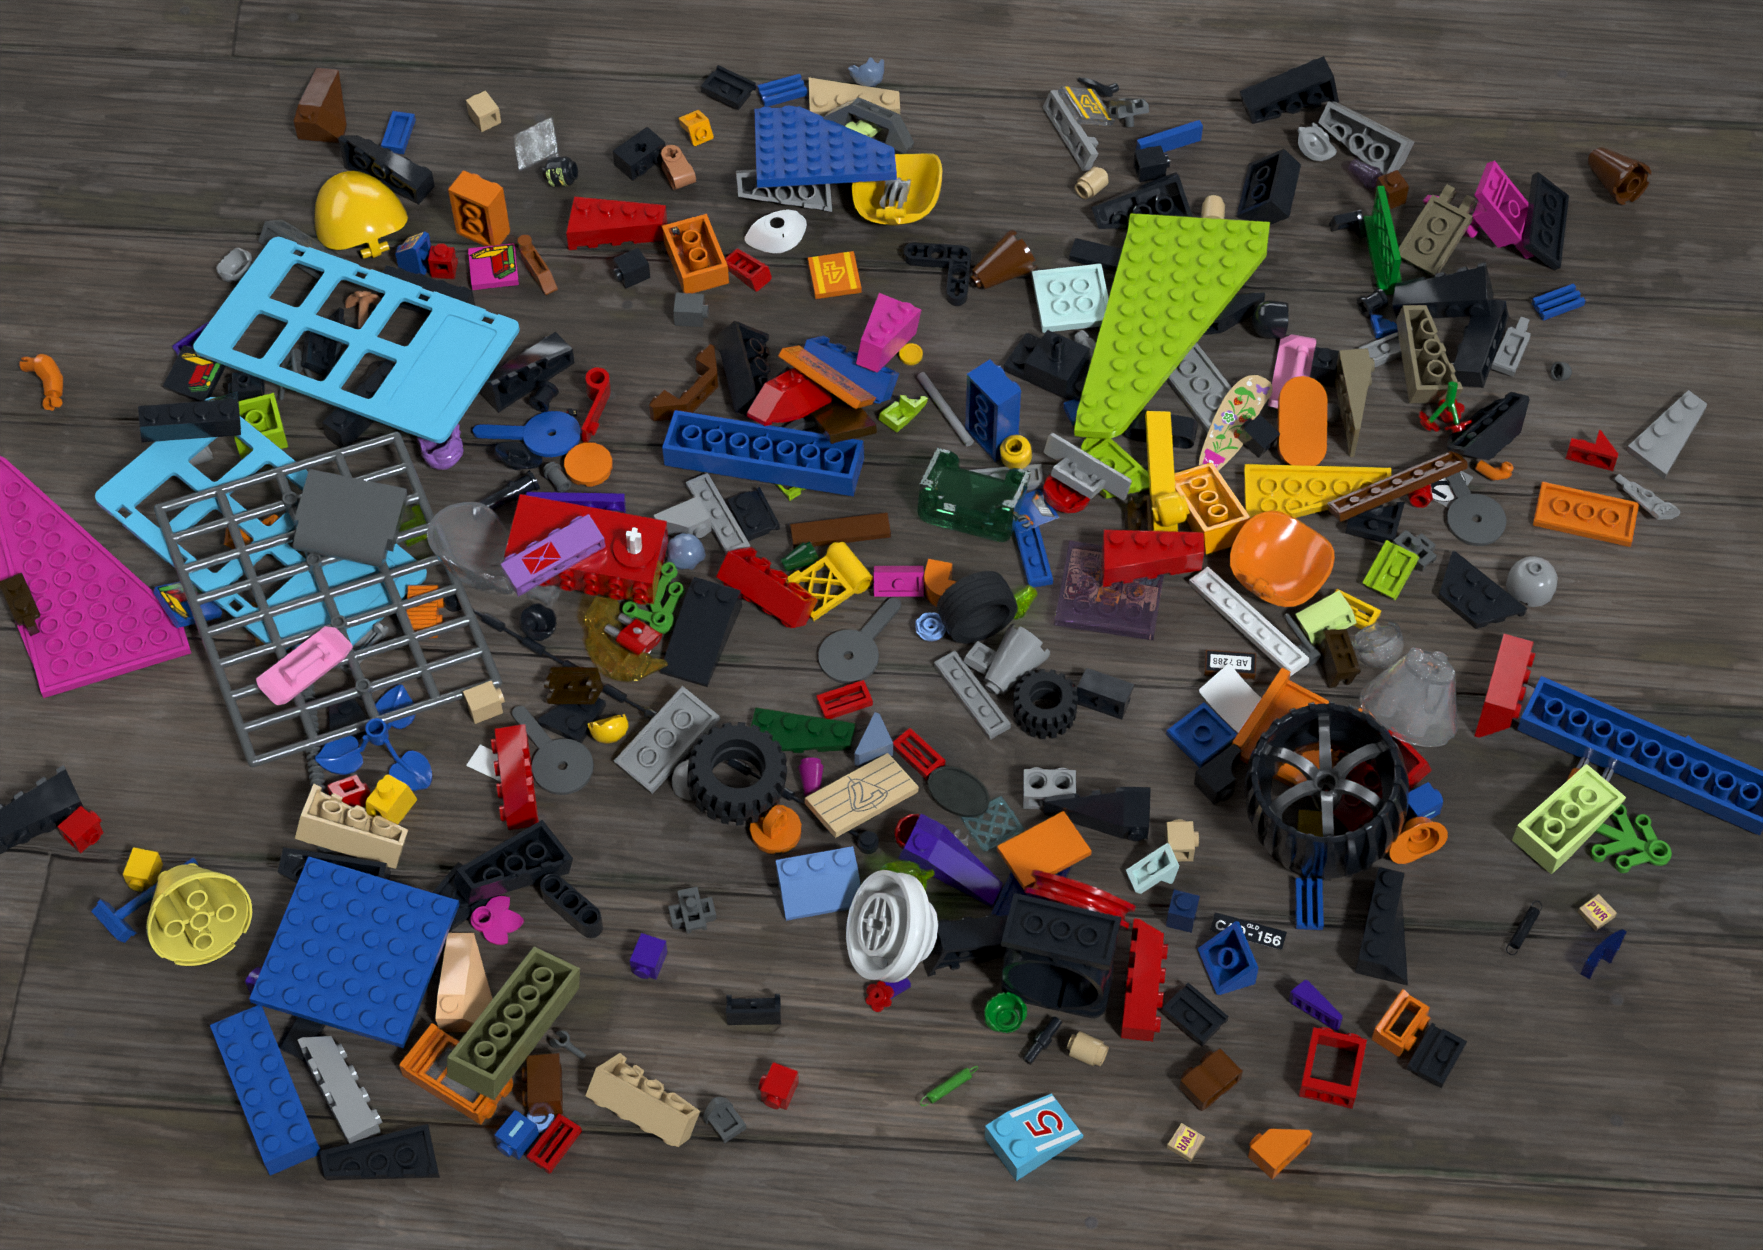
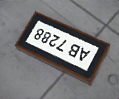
(1242, 662)

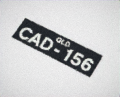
(1253, 932)

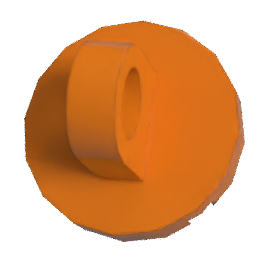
(777, 831)

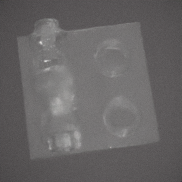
(536, 144)

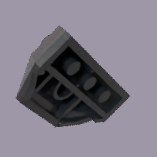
(1491, 427)

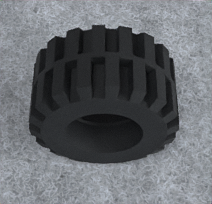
(1045, 686)

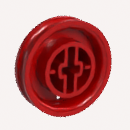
(1078, 894)

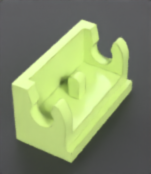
(1327, 614)

